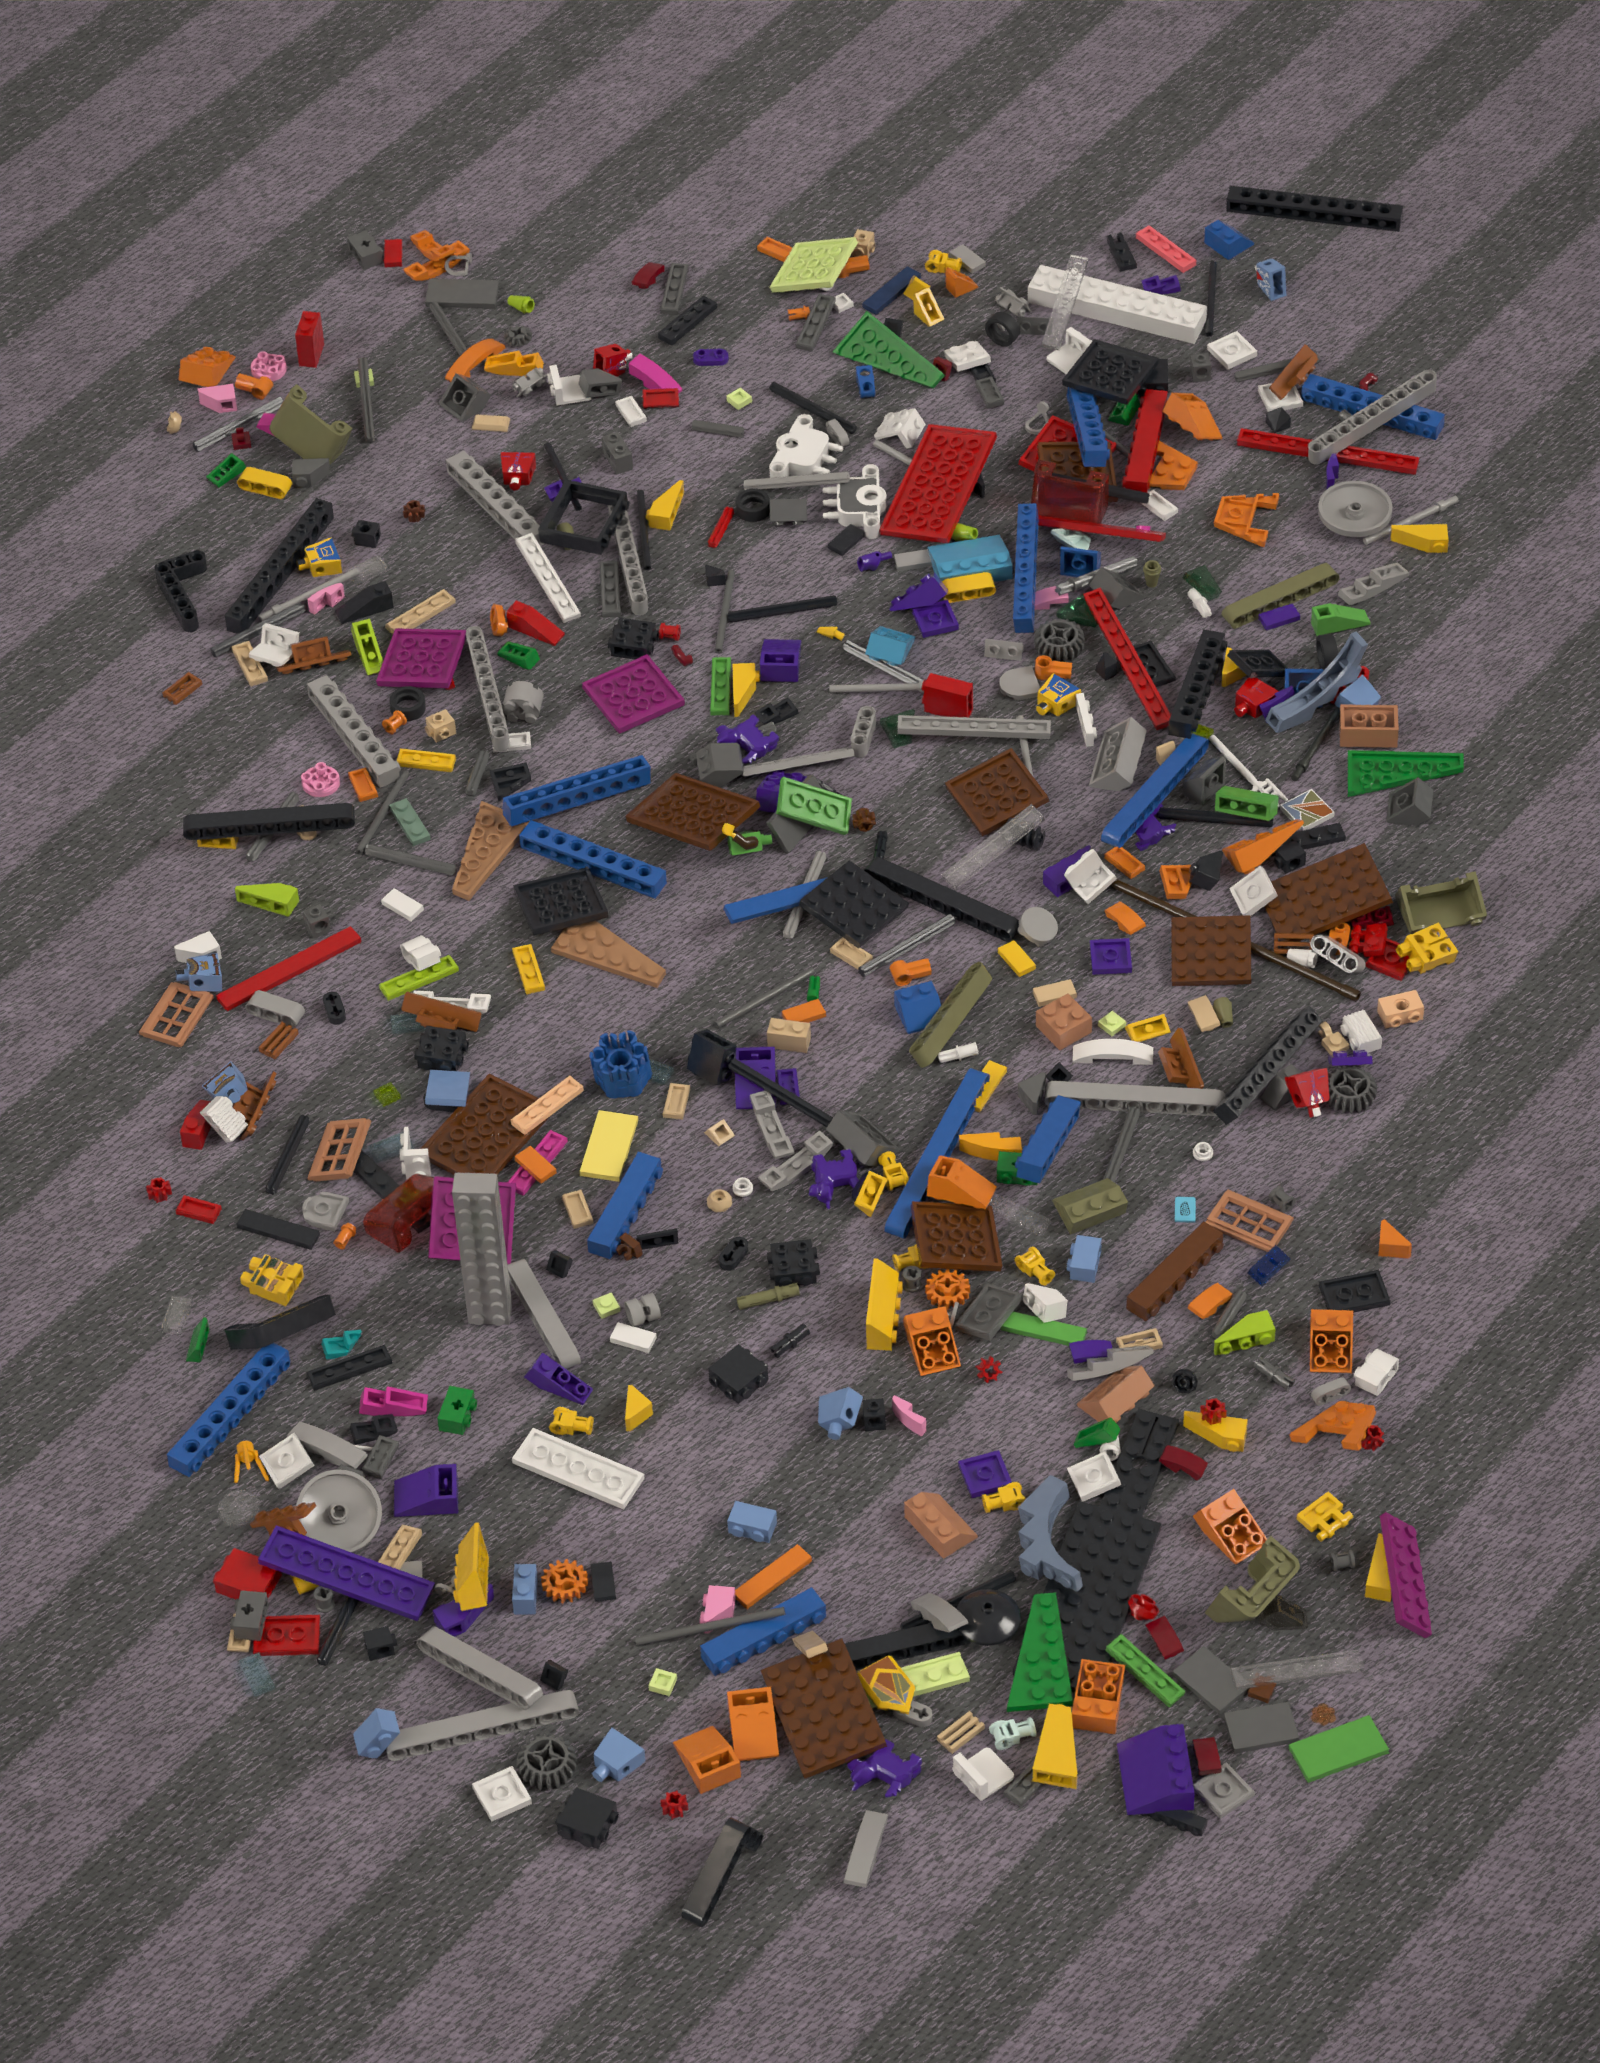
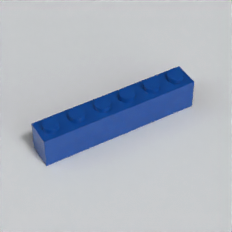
(1047, 1139)
(624, 1205)
(756, 1637)

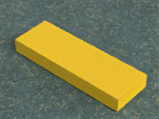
(426, 760)
(528, 969)
(996, 1074)

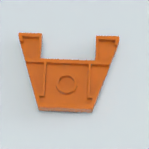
(1173, 469)
(1237, 513)
(1341, 1418)

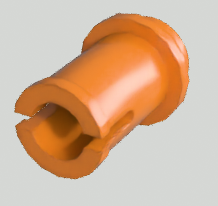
(800, 313)
(347, 1231)

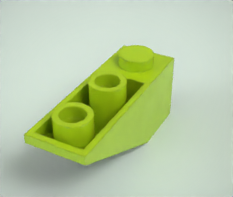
(1248, 1332)

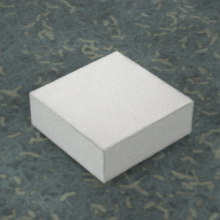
(842, 303)

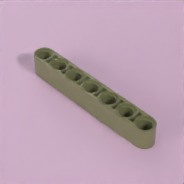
(1280, 595)
(950, 1014)

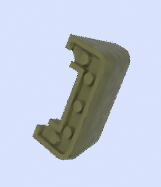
(307, 432)
(1448, 903)
(1271, 1570)

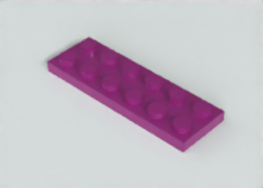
(1405, 1575)

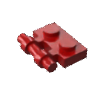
(1374, 937)

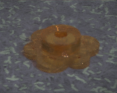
(1327, 1717)

